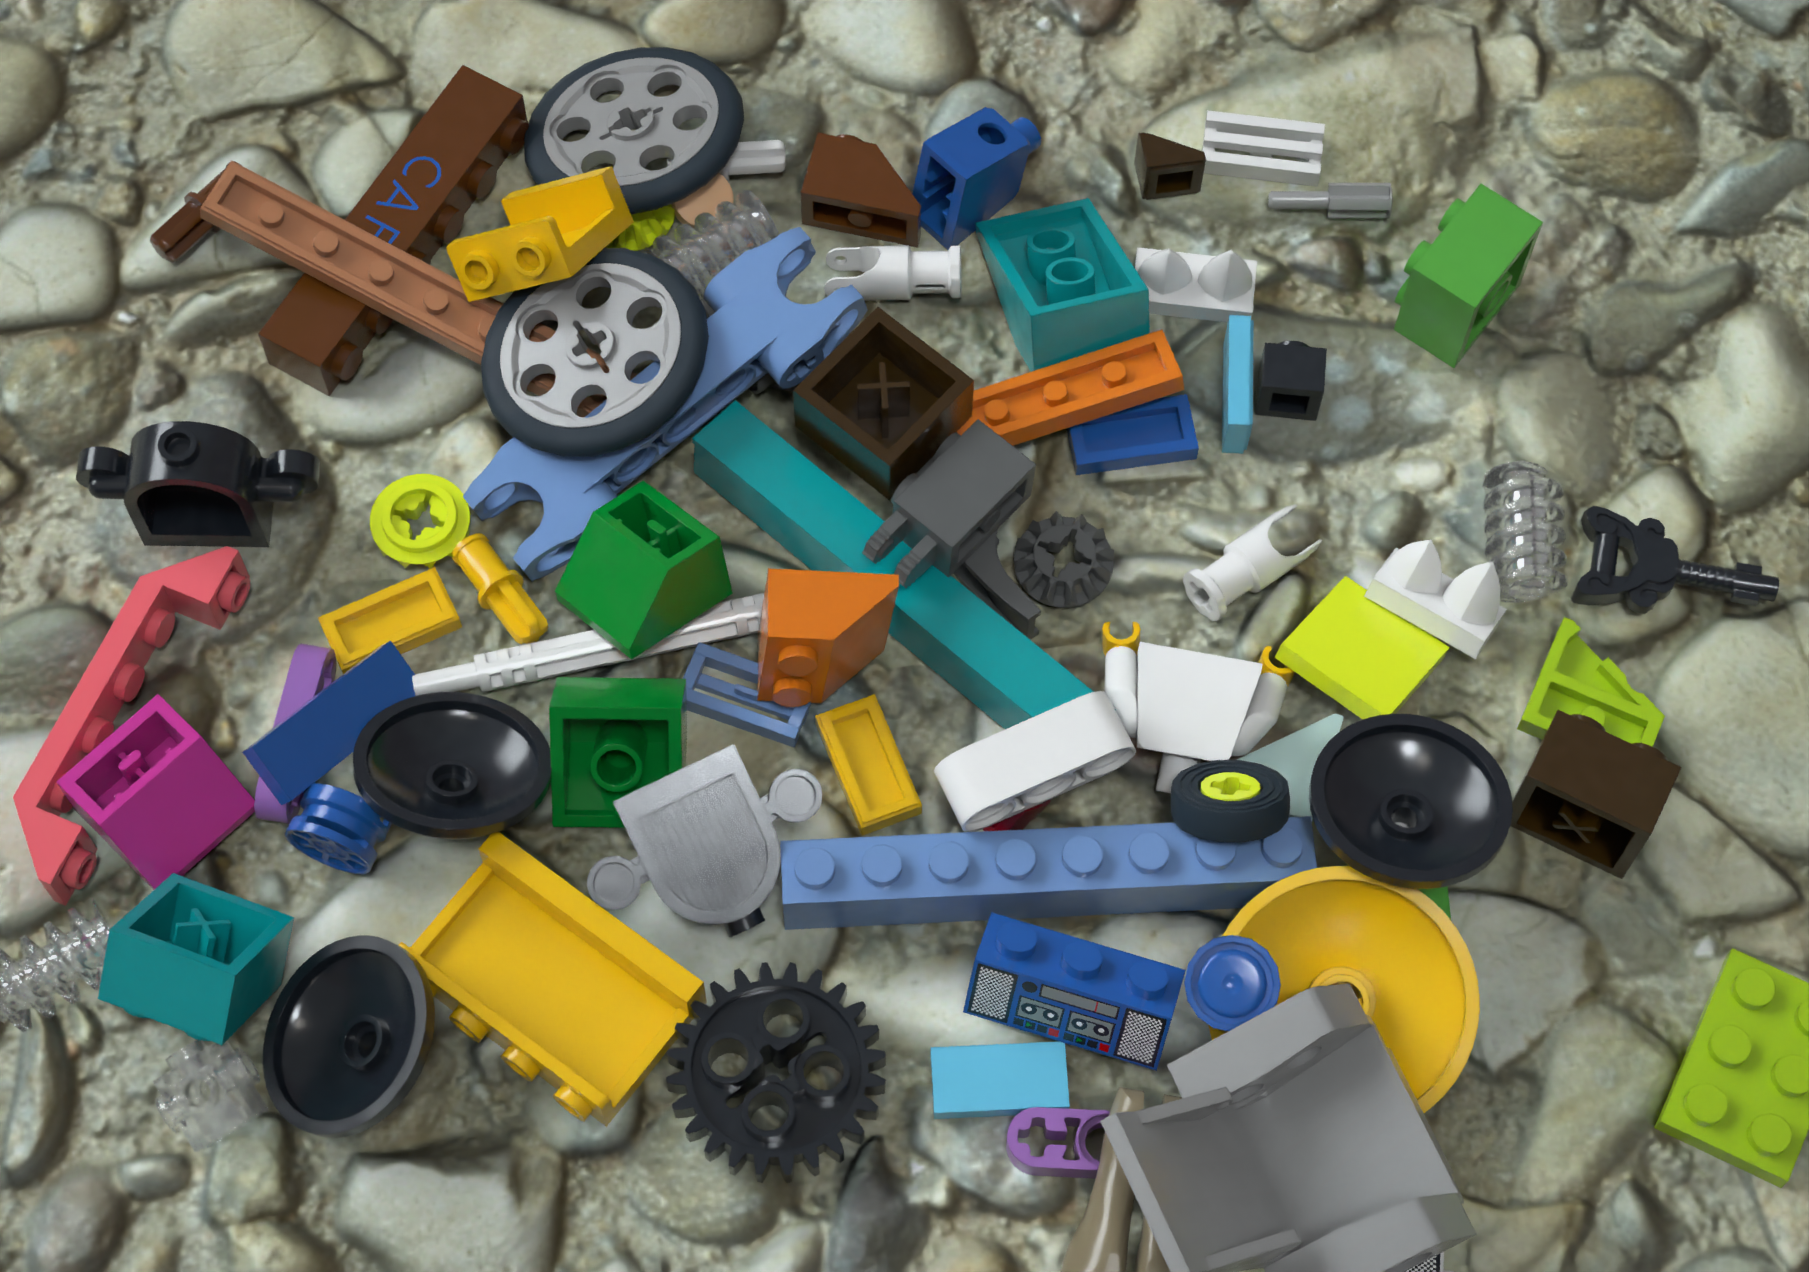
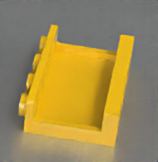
(554, 981)

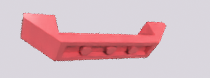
(197, 588)

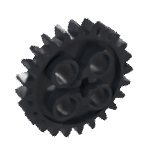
(815, 1116)

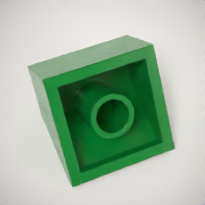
(611, 742)

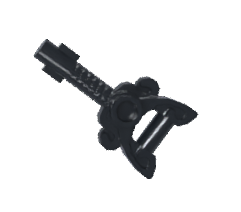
(1655, 567)

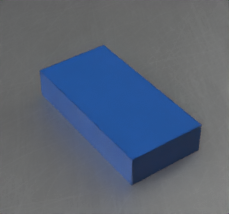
(1135, 437)

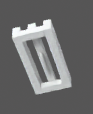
(1262, 140)

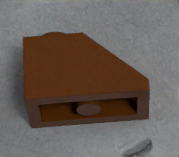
(858, 192)

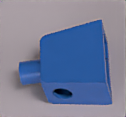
(971, 172)

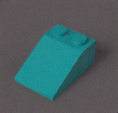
(1063, 282)

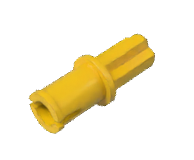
(500, 589)

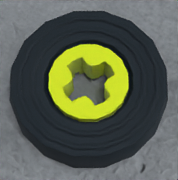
(1230, 801)

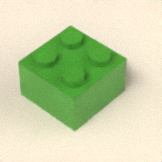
(1465, 273)

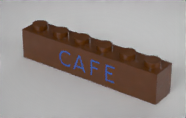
(411, 205)

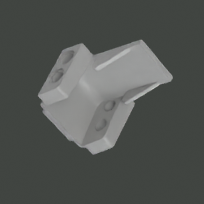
(1292, 1150)

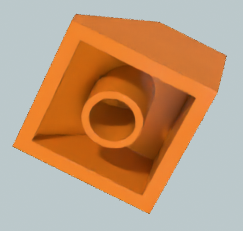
(820, 631)

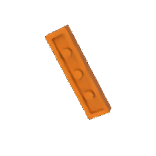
(1078, 389)

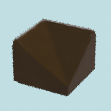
(1167, 167)

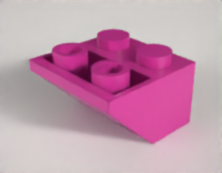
(157, 793)

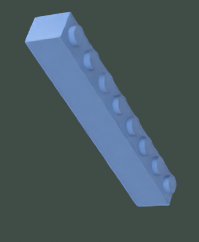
(1030, 874)

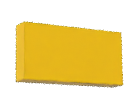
(404, 613)
(868, 764)

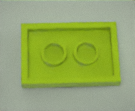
(1746, 1072)

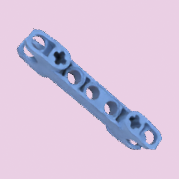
(749, 336)

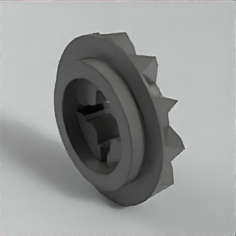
(1075, 583)

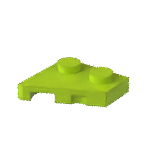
(1583, 684)

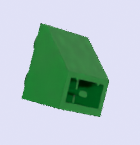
(643, 570)

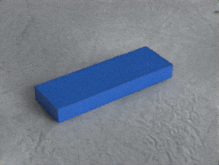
(328, 724)

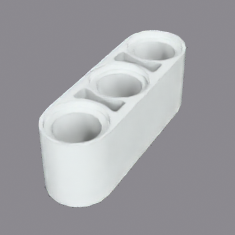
(1034, 761)

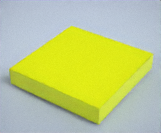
(1361, 652)

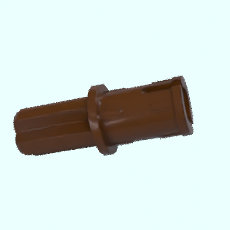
(185, 226)

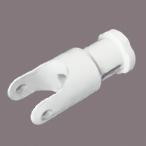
(897, 271)
(1246, 566)

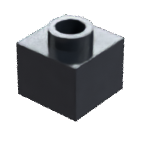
(1291, 380)

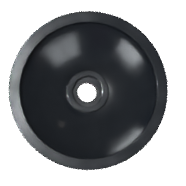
(452, 765)
(1414, 775)
(348, 1036)

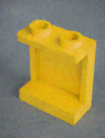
(549, 235)

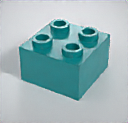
(195, 958)

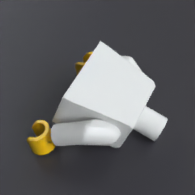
(1190, 700)

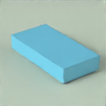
(1237, 384)
(998, 1079)

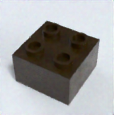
(883, 402)
(1593, 793)

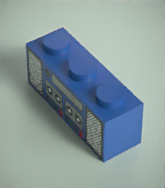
(1073, 991)

